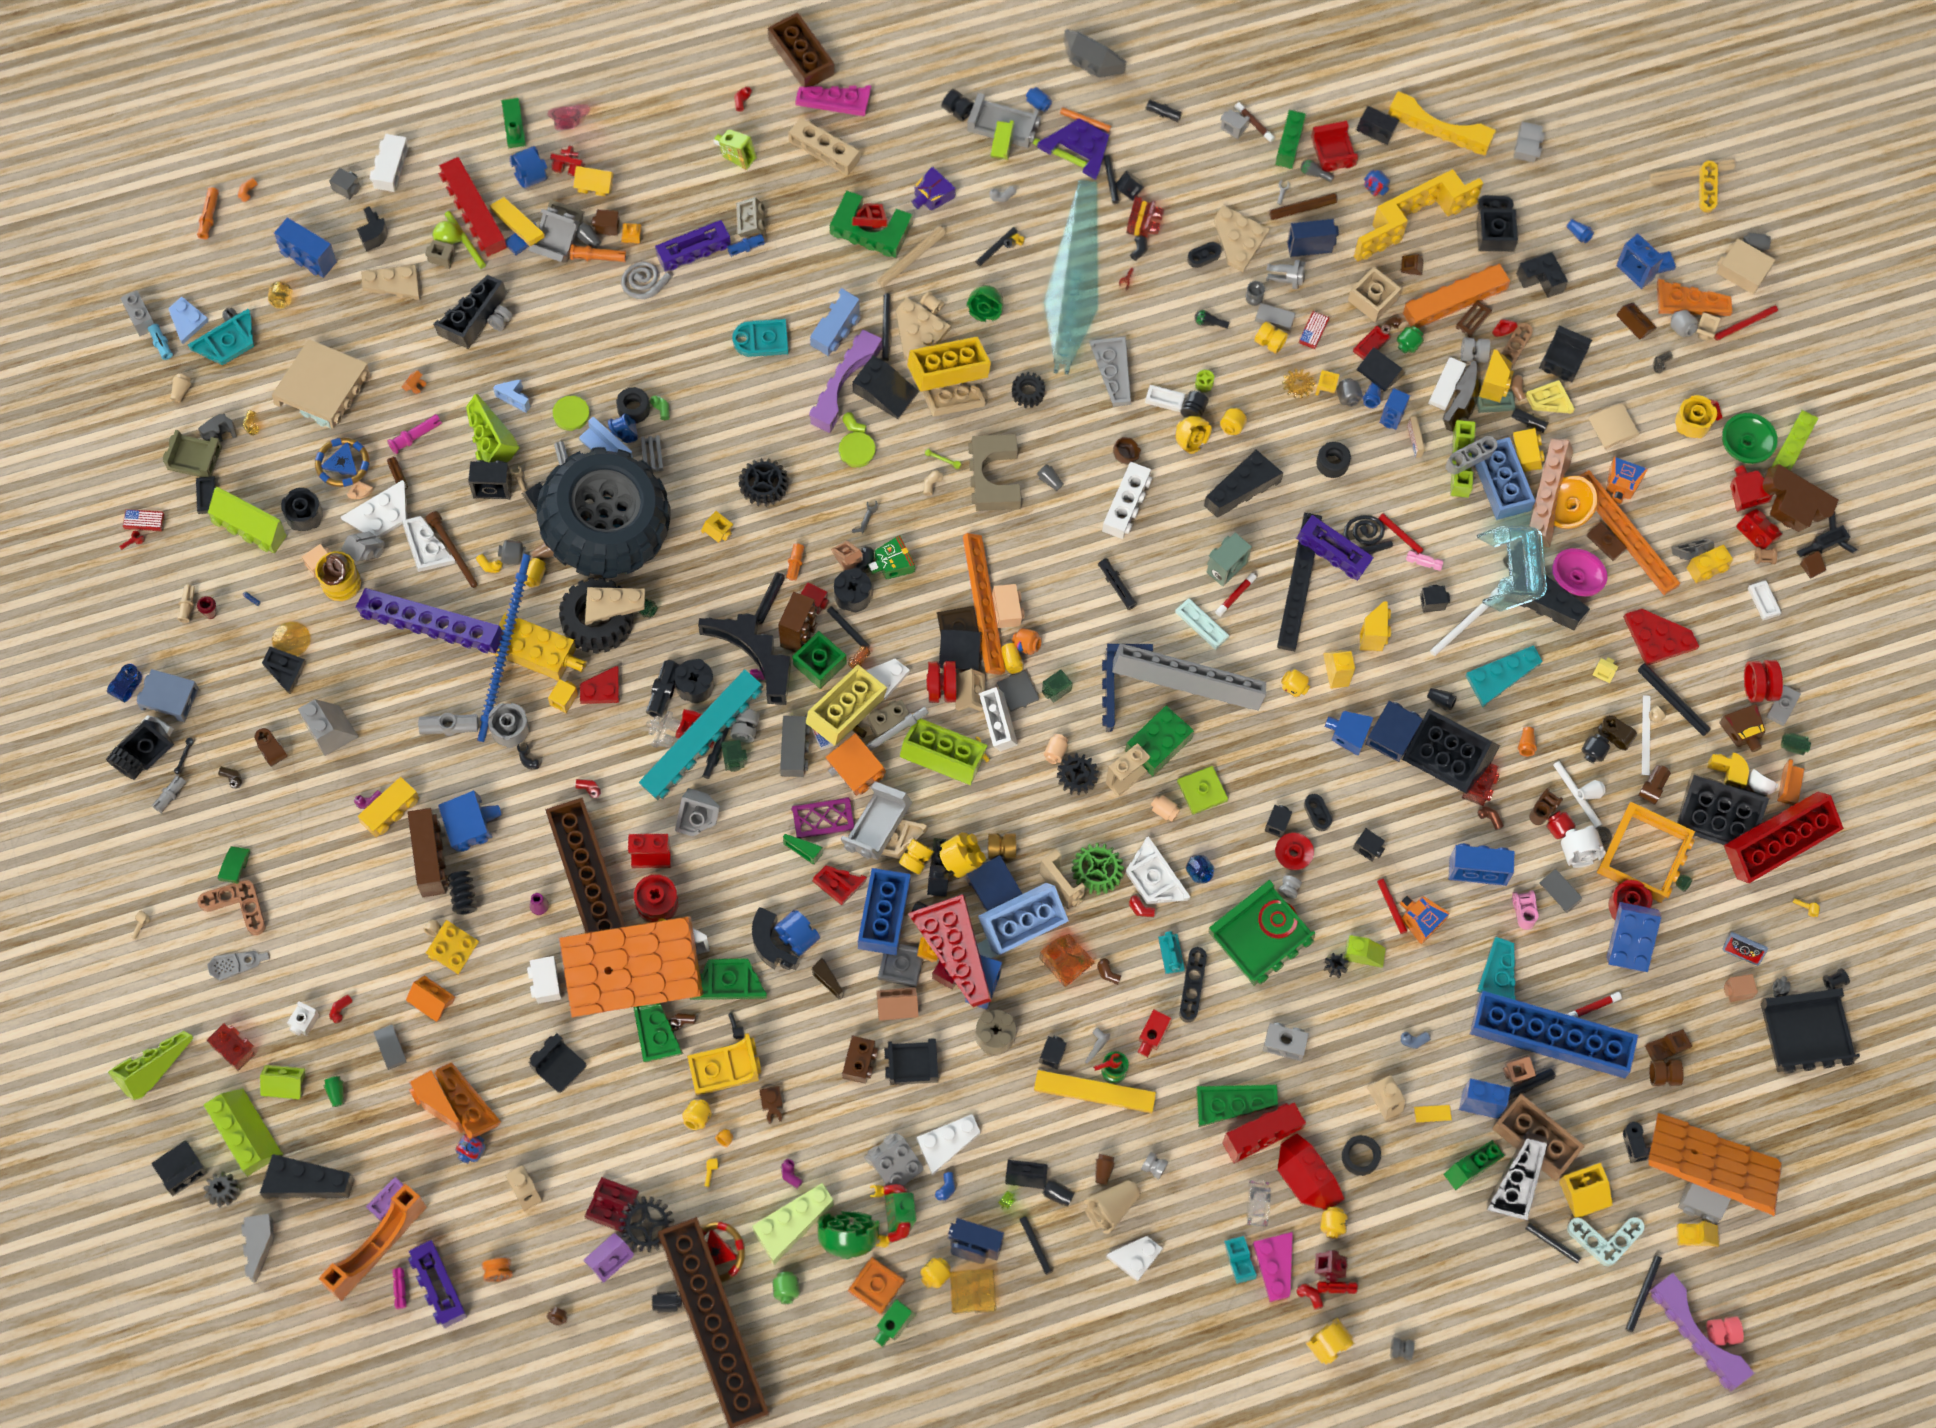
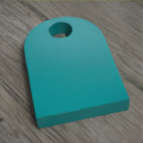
(762, 338)

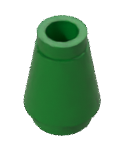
(335, 1090)

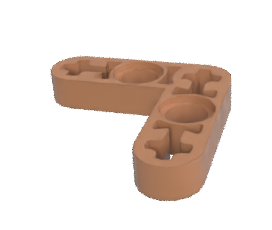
(237, 897)

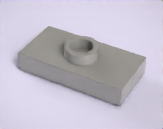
(1782, 709)

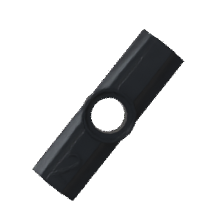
(662, 689)

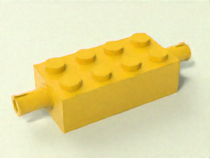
(541, 649)

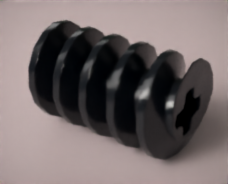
(460, 893)

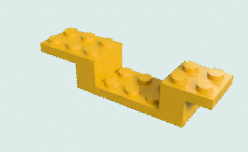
(1391, 218)

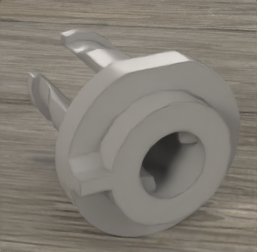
(1294, 275)

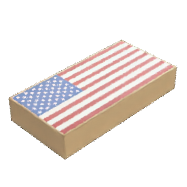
(1416, 437)

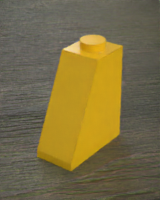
(1339, 668)

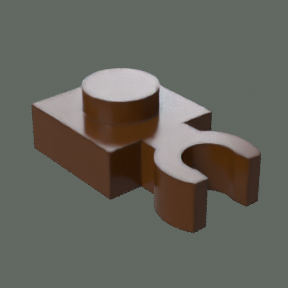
(771, 1101)

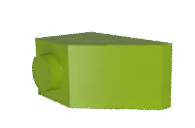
(1364, 951)

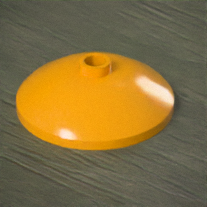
(1572, 492)

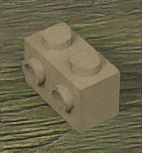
(888, 717)

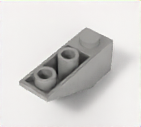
(259, 1238)

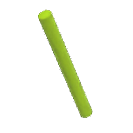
(1073, 159)
(467, 242)

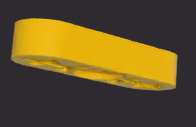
(1703, 193)

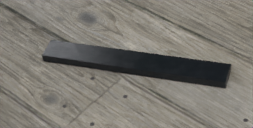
(1296, 593)

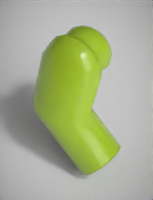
(851, 423)

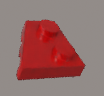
(838, 883)

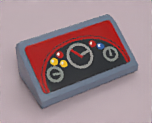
(1744, 948)

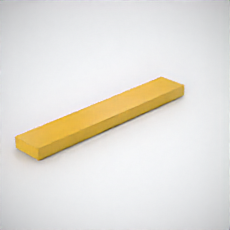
(1094, 1091)

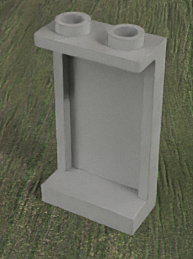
(986, 114)
(877, 821)

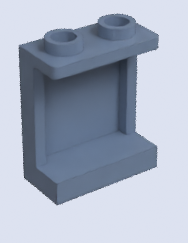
(167, 694)

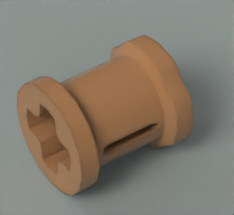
(1767, 556)

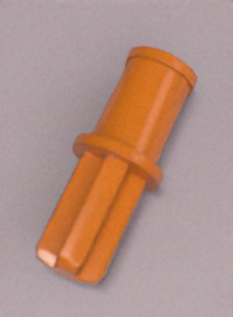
(795, 562)

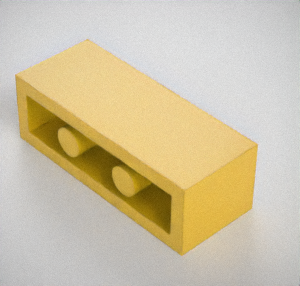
(388, 807)

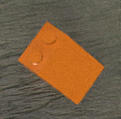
(429, 1093)

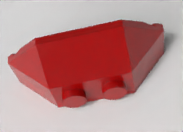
(1308, 1174)

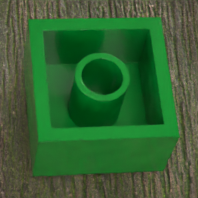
(819, 660)

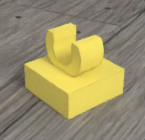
(1605, 669)

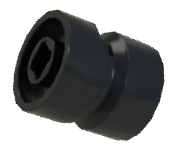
(956, 104)

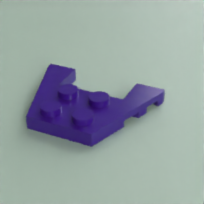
(1082, 139)

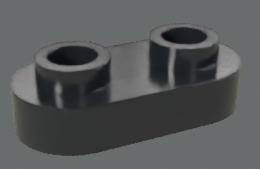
(1495, 202)
(1203, 254)
(1318, 813)

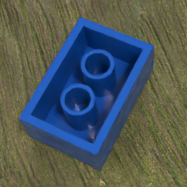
(305, 248)
(1481, 864)
(1633, 937)

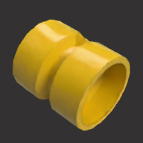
(1270, 337)
(916, 856)

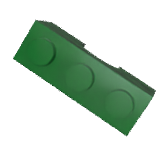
(1290, 139)

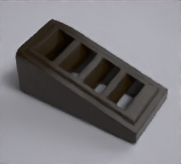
(825, 976)

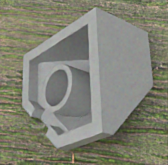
(696, 813)

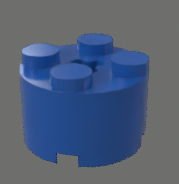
(528, 167)
(797, 932)

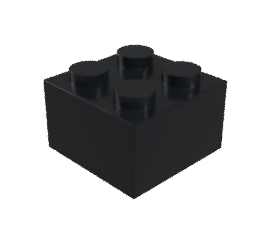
(1497, 230)
(490, 480)

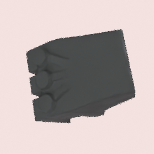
(216, 427)

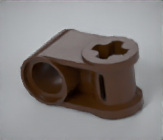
(270, 749)
(1546, 805)

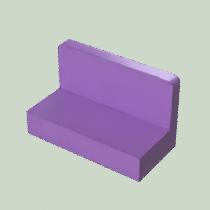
(609, 1257)

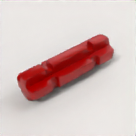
(1337, 1287)

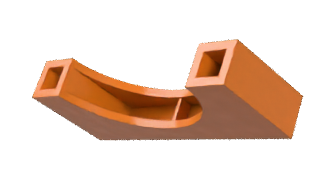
(344, 1276)

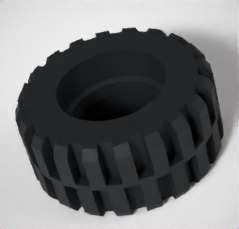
(592, 637)

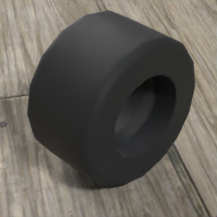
(633, 394)
(1333, 449)

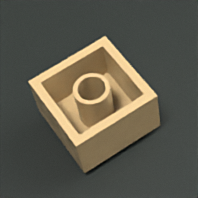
(1374, 294)

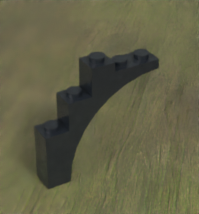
(759, 647)

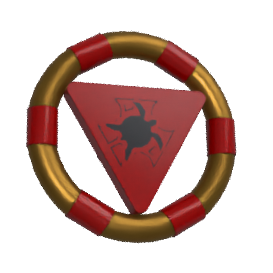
(721, 1251)

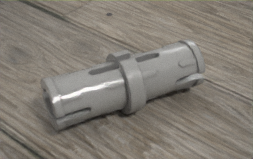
(169, 794)

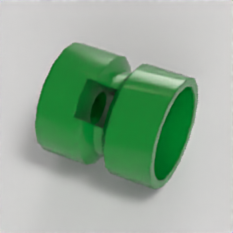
(1115, 1075)

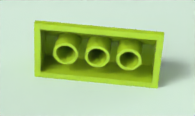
(246, 521)
(943, 751)
(242, 1130)

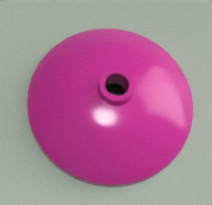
(1579, 572)

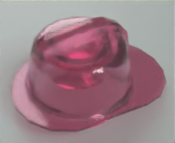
(568, 117)

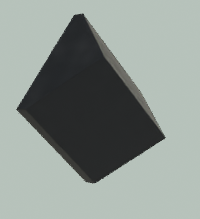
(1380, 369)
(147, 743)

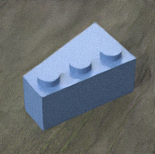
(836, 324)

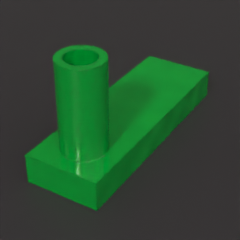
(513, 123)

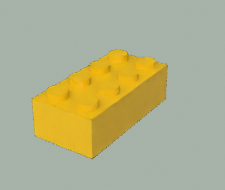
(948, 363)

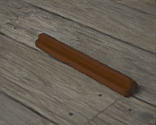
(1303, 206)

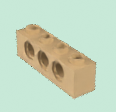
(828, 154)

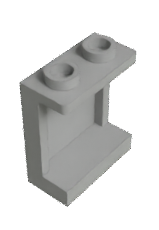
(558, 233)

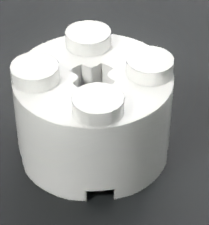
(1582, 847)

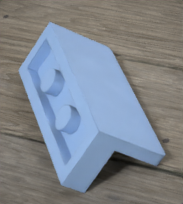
(600, 436)

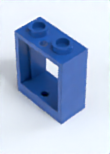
(1633, 267)

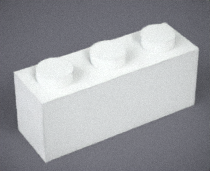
(389, 162)
(998, 719)

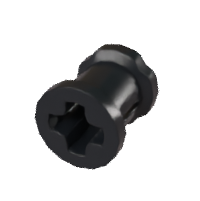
(1836, 979)

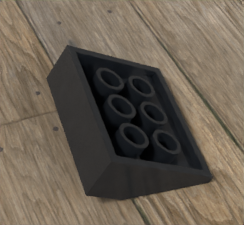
(1450, 751)
(1720, 809)

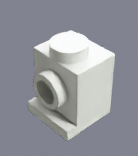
(305, 1026)

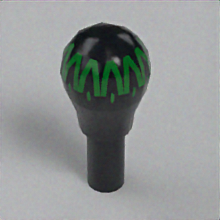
(1204, 318)

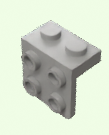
(894, 1160)

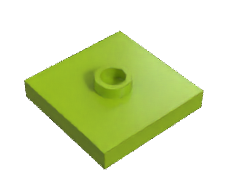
(1202, 790)

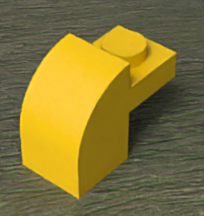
(1734, 767)

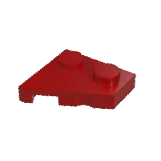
(870, 215)
(601, 688)

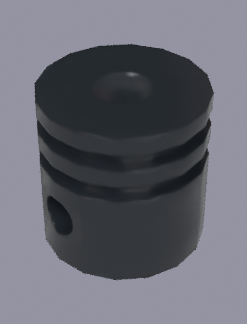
(1194, 404)

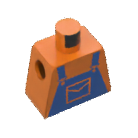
(1624, 479)
(1423, 917)

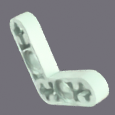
(1603, 1245)

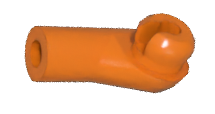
(245, 188)

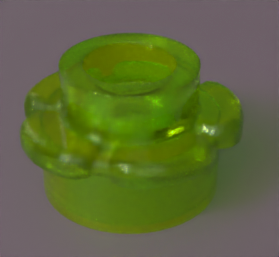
(1007, 1200)

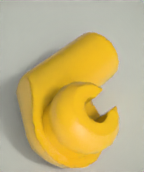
(492, 567)

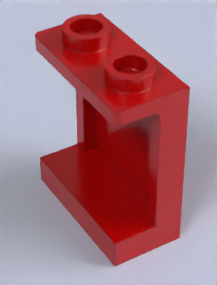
(1333, 146)
(649, 850)

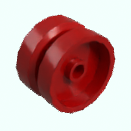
(1763, 680)
(940, 682)
(665, 896)

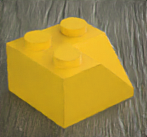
(1497, 378)

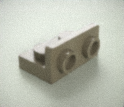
(751, 217)

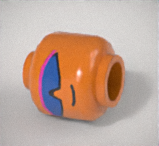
(1027, 641)

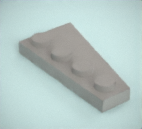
(1113, 366)

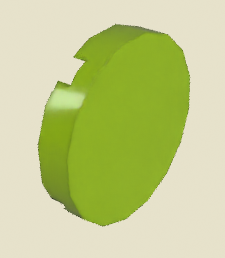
(571, 413)
(857, 449)

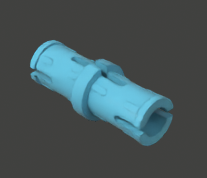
(156, 333)

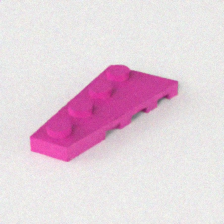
(836, 99)

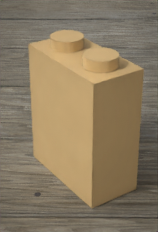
(1745, 266)

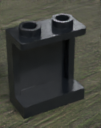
(1565, 354)
(912, 1062)

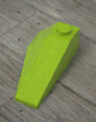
(490, 434)
(141, 1074)

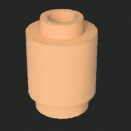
(1056, 748)
(1165, 808)

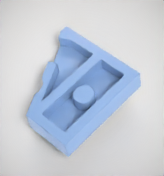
(186, 319)

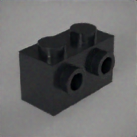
(1377, 125)

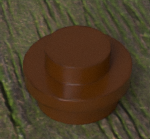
(557, 1316)

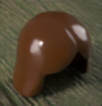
(335, 569)

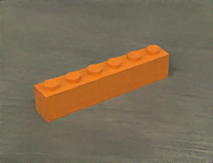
(1456, 296)

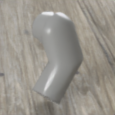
(998, 196)

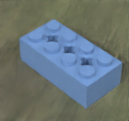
(1505, 481)

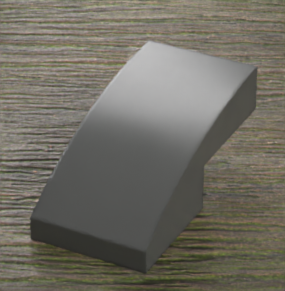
(390, 1047)

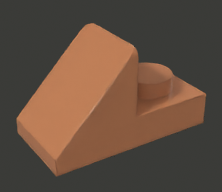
(847, 555)

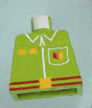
(736, 148)

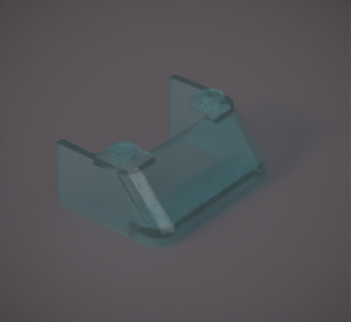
(1525, 563)

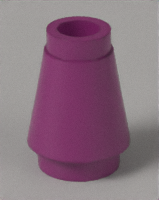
(538, 904)

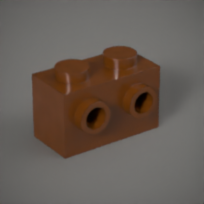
(859, 1059)

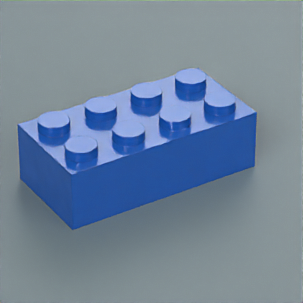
(884, 911)

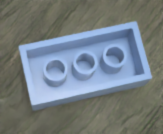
(1023, 918)

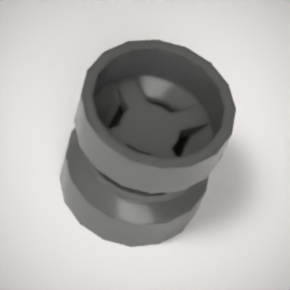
(1255, 293)
(1402, 1348)

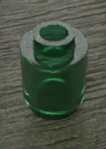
(1795, 743)

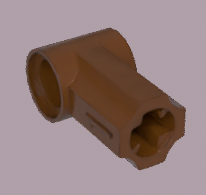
(1654, 786)

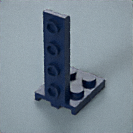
(1108, 683)

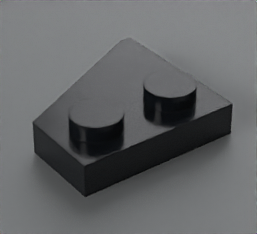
(283, 667)

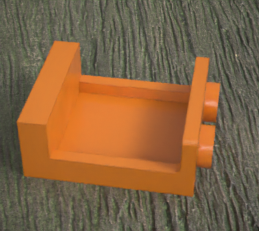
(856, 765)

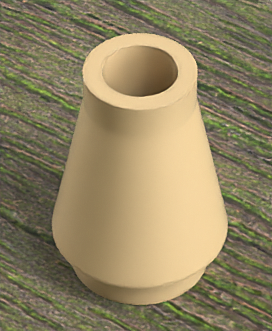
(179, 387)

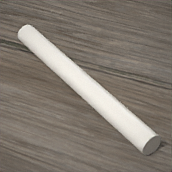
(1572, 786)

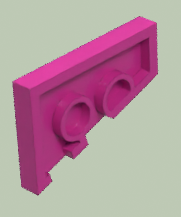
(1274, 1261)

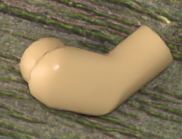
(934, 476)

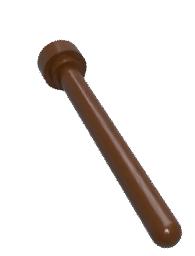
(434, 520)

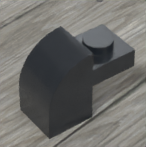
(373, 233)

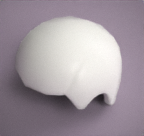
(1761, 784)

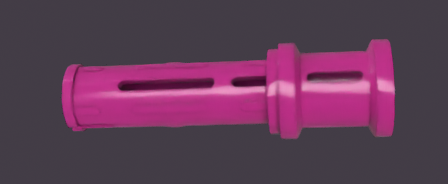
(407, 438)

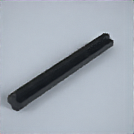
(1674, 699)

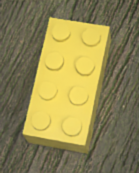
(846, 705)

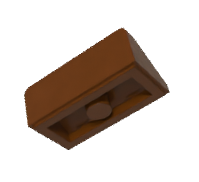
(1636, 320)

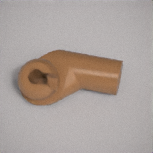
(1516, 386)

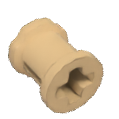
(932, 302)

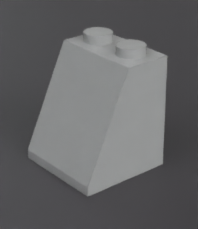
(327, 725)

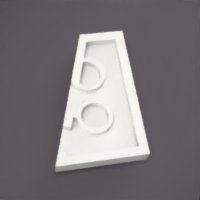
(945, 1142)

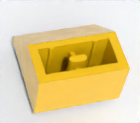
(1375, 629)
(1587, 1190)

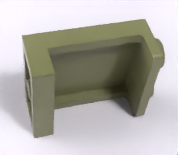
(192, 455)

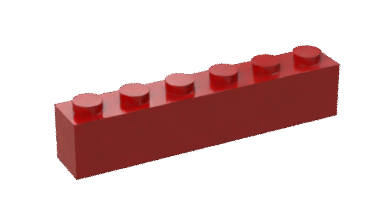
(472, 206)

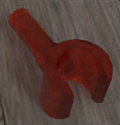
(1126, 279)

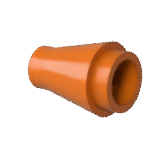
(1527, 742)

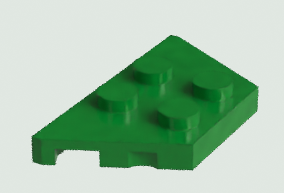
(730, 980)

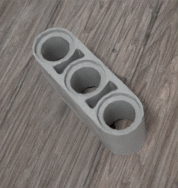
(1477, 449)

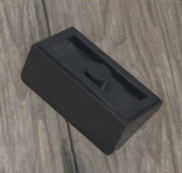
(1026, 1174)

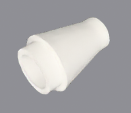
(1592, 790)

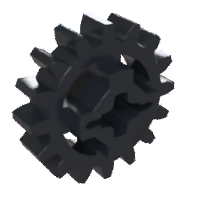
(1084, 776)

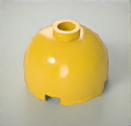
(1192, 433)

